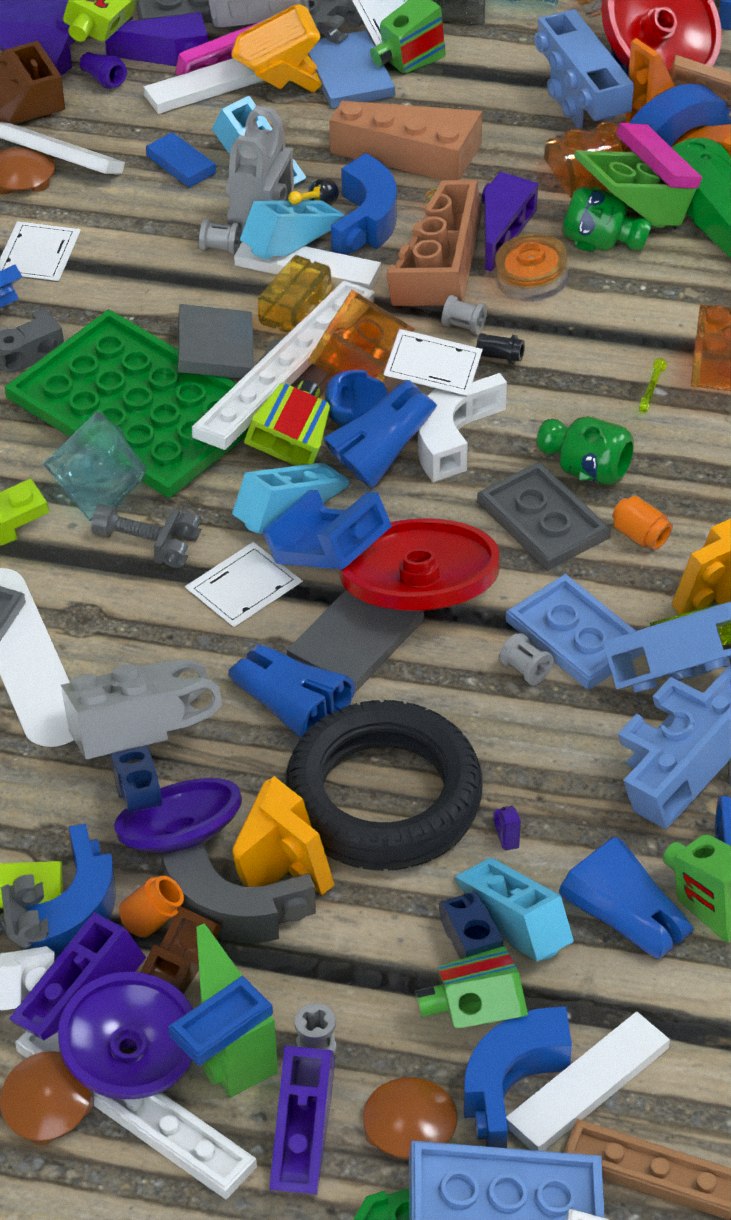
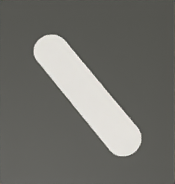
(33, 671)

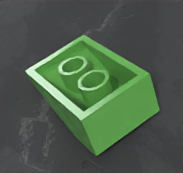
(638, 186)
(254, 1054)

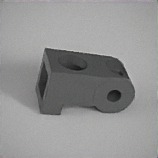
(29, 342)

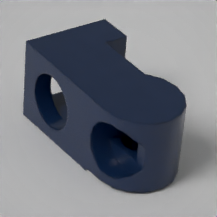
(136, 781)
(469, 925)

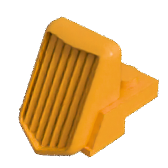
(280, 48)
(707, 573)
(280, 841)

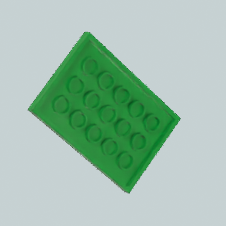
(137, 386)

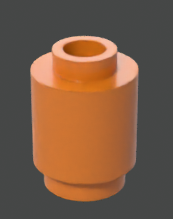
(641, 522)
(151, 906)

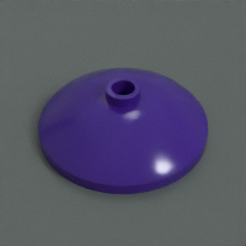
(188, 816)
(120, 1014)

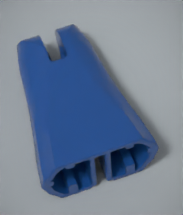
(378, 435)
(290, 688)
(624, 896)

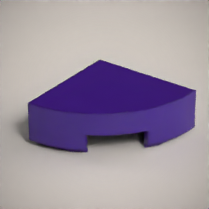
(507, 827)

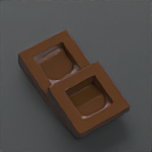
(178, 954)

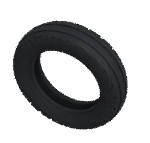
(395, 726)

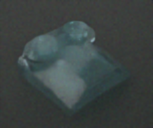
(96, 465)

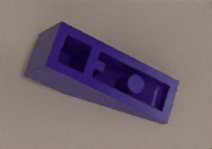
(157, 38)
(507, 210)
(94, 952)
(302, 1119)

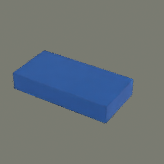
(180, 159)
(220, 1020)

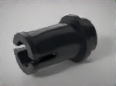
(501, 347)

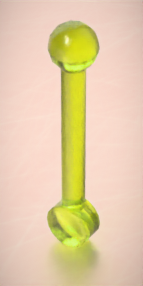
(659, 366)

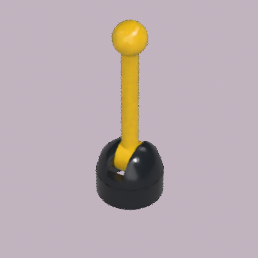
(327, 192)

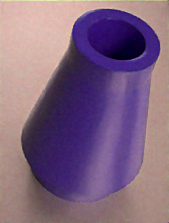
(105, 69)

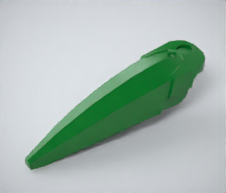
(712, 199)

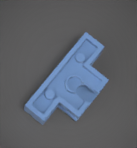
(582, 69)
(672, 648)
(680, 754)

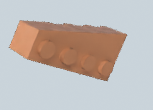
(408, 137)
(440, 250)

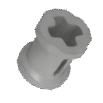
(219, 236)
(464, 315)
(526, 658)
(315, 1027)

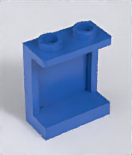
(326, 537)

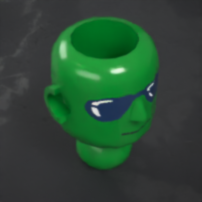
(599, 219)
(588, 448)

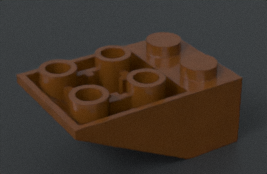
(28, 84)

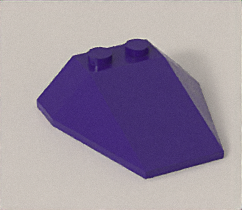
(38, 20)

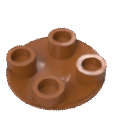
(25, 170)
(43, 1098)
(408, 1112)

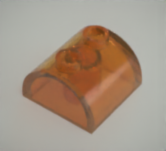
(560, 154)

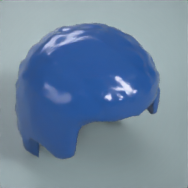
(352, 394)

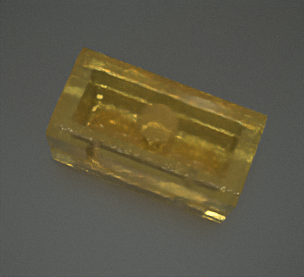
(294, 293)

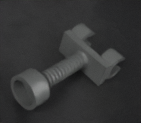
(166, 547)
(20, 924)

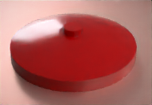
(666, 26)
(423, 565)

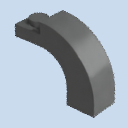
(242, 911)

